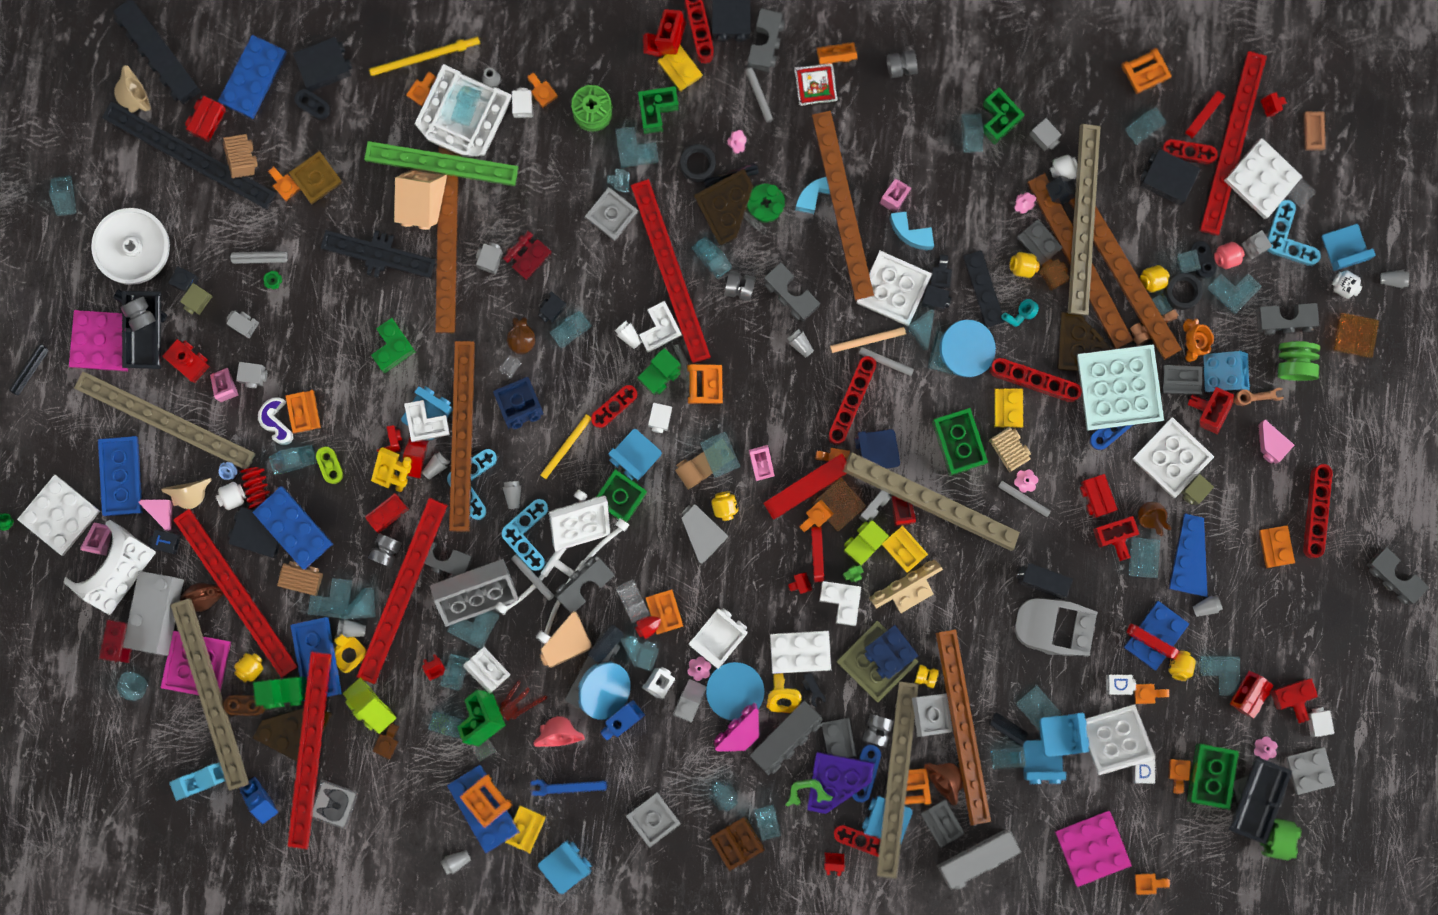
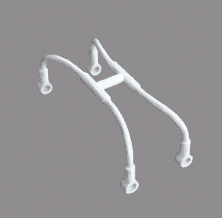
(554, 561)

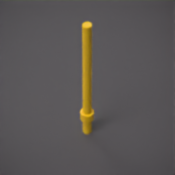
(460, 45)

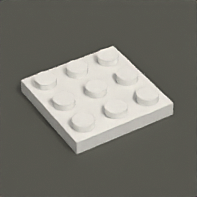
(1263, 178)
(895, 288)
(1173, 457)
(58, 515)
(579, 523)
(1118, 740)

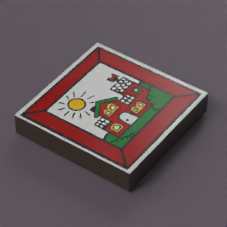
(815, 85)

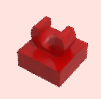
(1272, 104)
(802, 583)
(434, 668)
(834, 862)

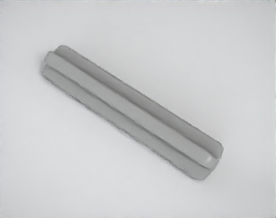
(259, 257)

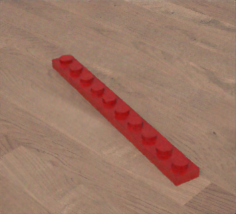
(1233, 142)
(670, 271)
(402, 590)
(235, 593)
(309, 750)

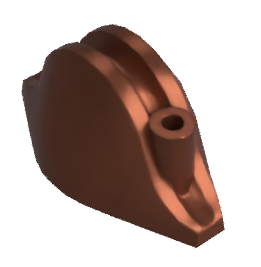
(202, 595)
(946, 779)

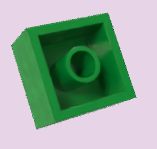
(622, 496)

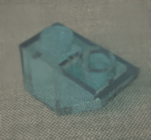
(712, 257)
(292, 459)
(640, 654)

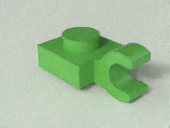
(853, 573)

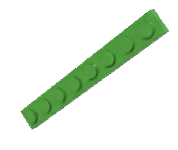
(441, 163)

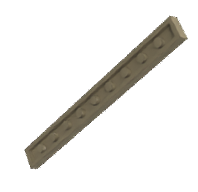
(1084, 219)
(164, 420)
(931, 501)
(209, 694)
(897, 781)

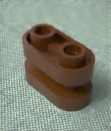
(242, 705)

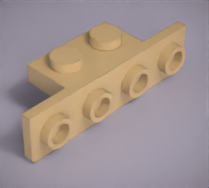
(909, 589)

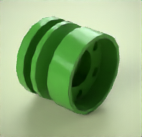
(595, 118)
(1298, 358)

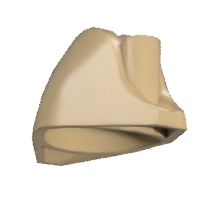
(130, 92)
(188, 495)

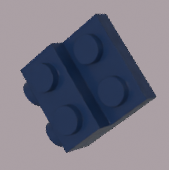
(518, 403)
(890, 653)

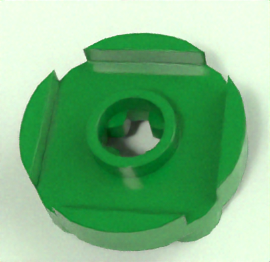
(775, 208)

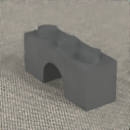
(763, 56)
(802, 305)
(1270, 320)
(455, 565)
(1384, 565)
(569, 593)

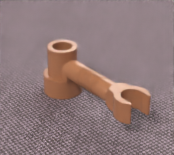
(1140, 333)
(1247, 396)

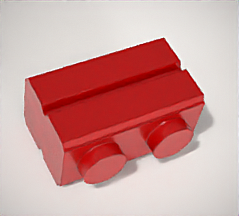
(670, 32)
(205, 118)
(1098, 496)
(386, 513)
(1251, 694)

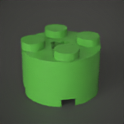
(1282, 840)

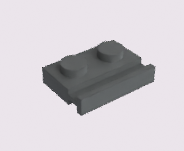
(1039, 242)
(1182, 380)
(839, 738)
(942, 823)

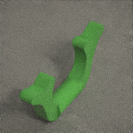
(822, 795)

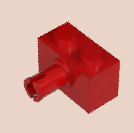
(186, 361)
(1214, 410)
(1116, 534)
(1295, 696)

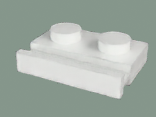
(486, 670)

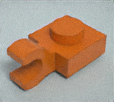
(420, 91)
(543, 92)
(285, 185)
(824, 456)
(818, 515)
(1146, 693)
(1179, 771)
(1148, 883)

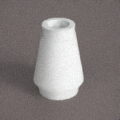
(628, 334)

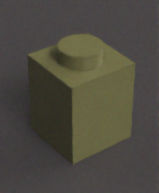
(195, 299)
(1197, 490)

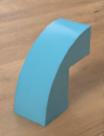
(808, 197)
(916, 238)
(197, 781)

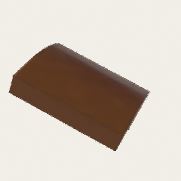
(737, 843)

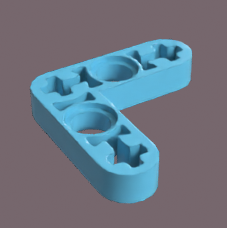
(1284, 243)
(479, 504)
(520, 530)

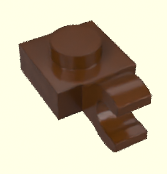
(386, 743)

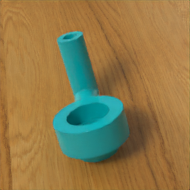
(1027, 310)

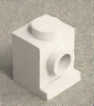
(662, 688)

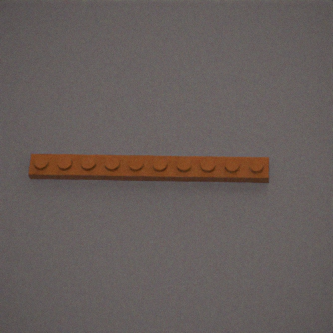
(842, 205)
(1063, 232)
(447, 255)
(1133, 287)
(462, 436)
(963, 727)

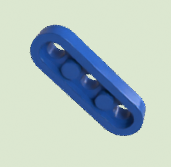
(1107, 436)
(876, 759)

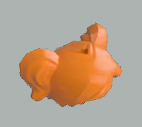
(1200, 333)

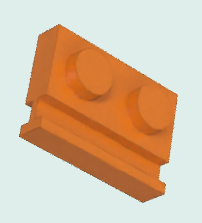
(303, 411)
(1276, 546)
(665, 607)

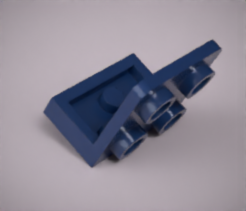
(879, 447)

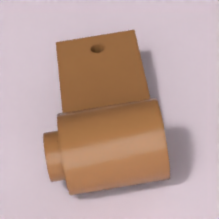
(694, 470)

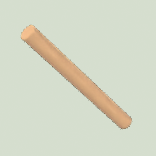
(868, 339)

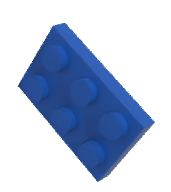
(1162, 624)

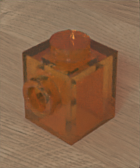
(1054, 273)

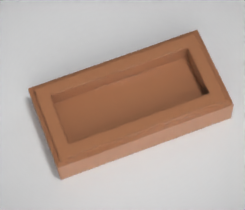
(1314, 130)

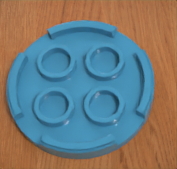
(967, 348)
(733, 689)
(604, 690)

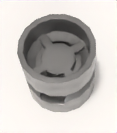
(902, 63)
(733, 289)
(137, 312)
(385, 550)
(884, 725)

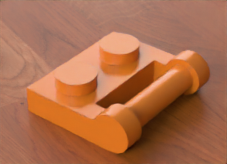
(1148, 76)
(711, 384)
(918, 781)
(481, 806)

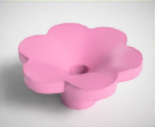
(737, 141)
(1024, 202)
(1021, 482)
(703, 673)
(1261, 746)

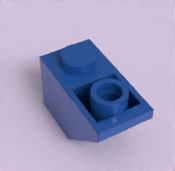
(258, 801)

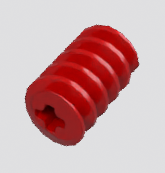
(255, 485)

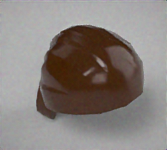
(520, 337)
(1153, 516)

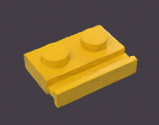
(680, 69)
(1008, 408)
(904, 549)
(529, 825)

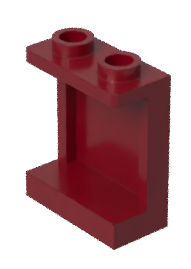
(113, 642)

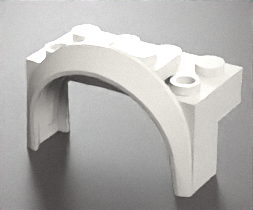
(117, 573)

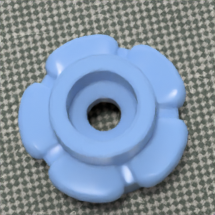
(227, 471)

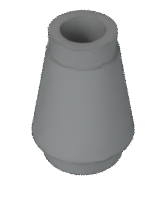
(492, 81)
(1395, 278)
(800, 343)
(436, 465)
(512, 493)
(1208, 606)
(350, 628)
(455, 861)

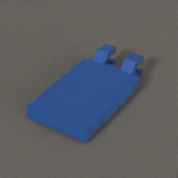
(567, 787)

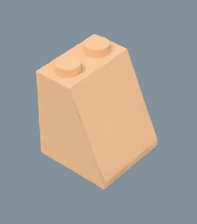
(418, 198)
(566, 643)

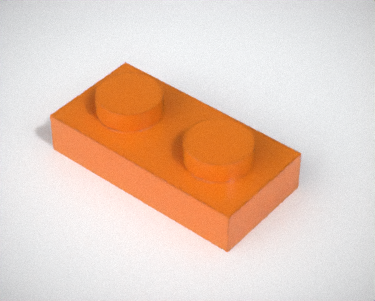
(836, 53)

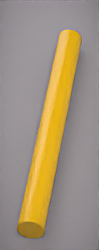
(566, 446)

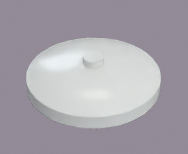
(130, 246)

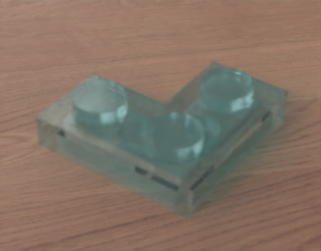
(634, 154)
(1234, 296)
(336, 603)
(476, 632)
(1226, 668)

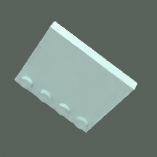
(1120, 387)

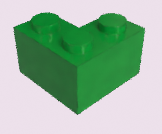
(653, 104)
(1005, 115)
(396, 347)
(660, 372)
(277, 692)
(483, 720)

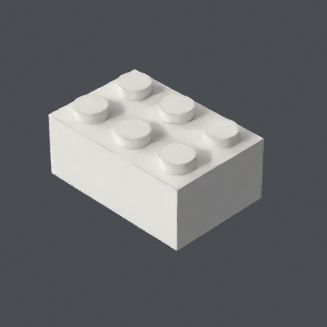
(800, 652)

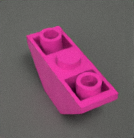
(740, 731)

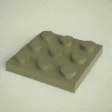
(864, 672)

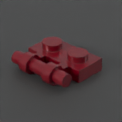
(531, 259)

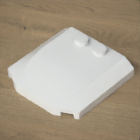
(438, 108)

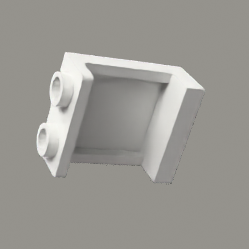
(718, 637)

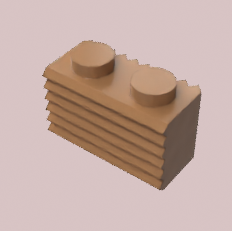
(239, 155)
(300, 580)

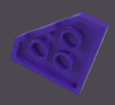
(839, 778)

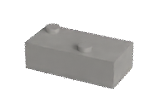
(474, 592)
(151, 614)
(978, 859)

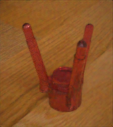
(509, 709)

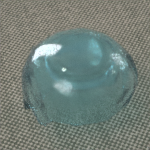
(132, 686)

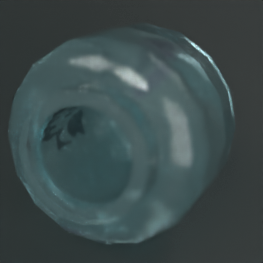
(724, 796)

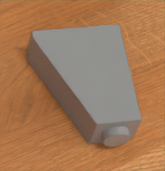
(702, 532)
(690, 700)

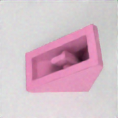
(895, 195)
(223, 385)
(761, 463)
(161, 511)
(97, 539)

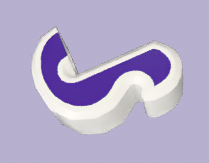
(269, 422)

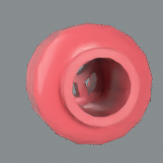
(1229, 255)

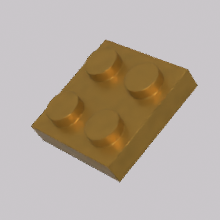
(315, 177)

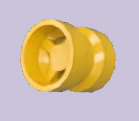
(921, 676)

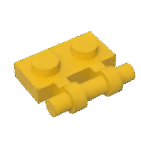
(385, 468)

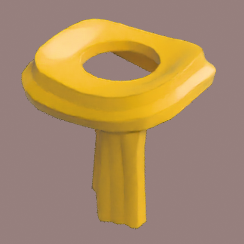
(348, 642)
(780, 692)

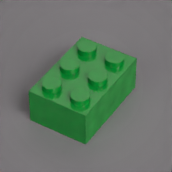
(959, 442)
(1212, 776)

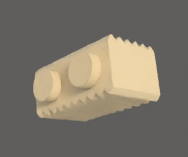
(1010, 449)

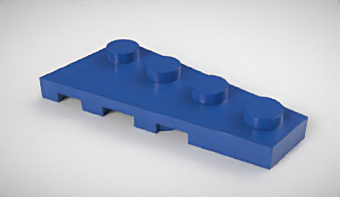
(1190, 558)

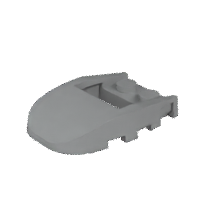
(1037, 623)

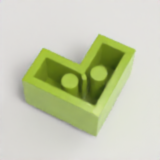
(866, 543)
(368, 706)

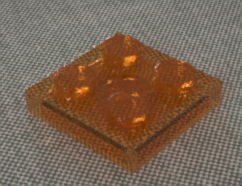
(1356, 335)
(842, 503)

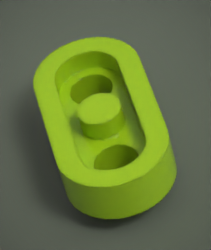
(330, 465)

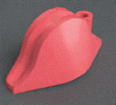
(558, 732)

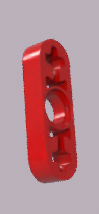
(1205, 114)
(1202, 158)
(621, 392)
(817, 553)
(1152, 642)
(845, 840)

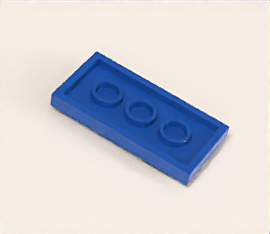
(252, 76)
(120, 476)
(292, 528)
(315, 637)
(500, 829)

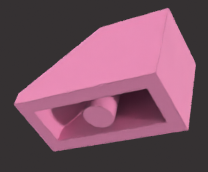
(1273, 443)

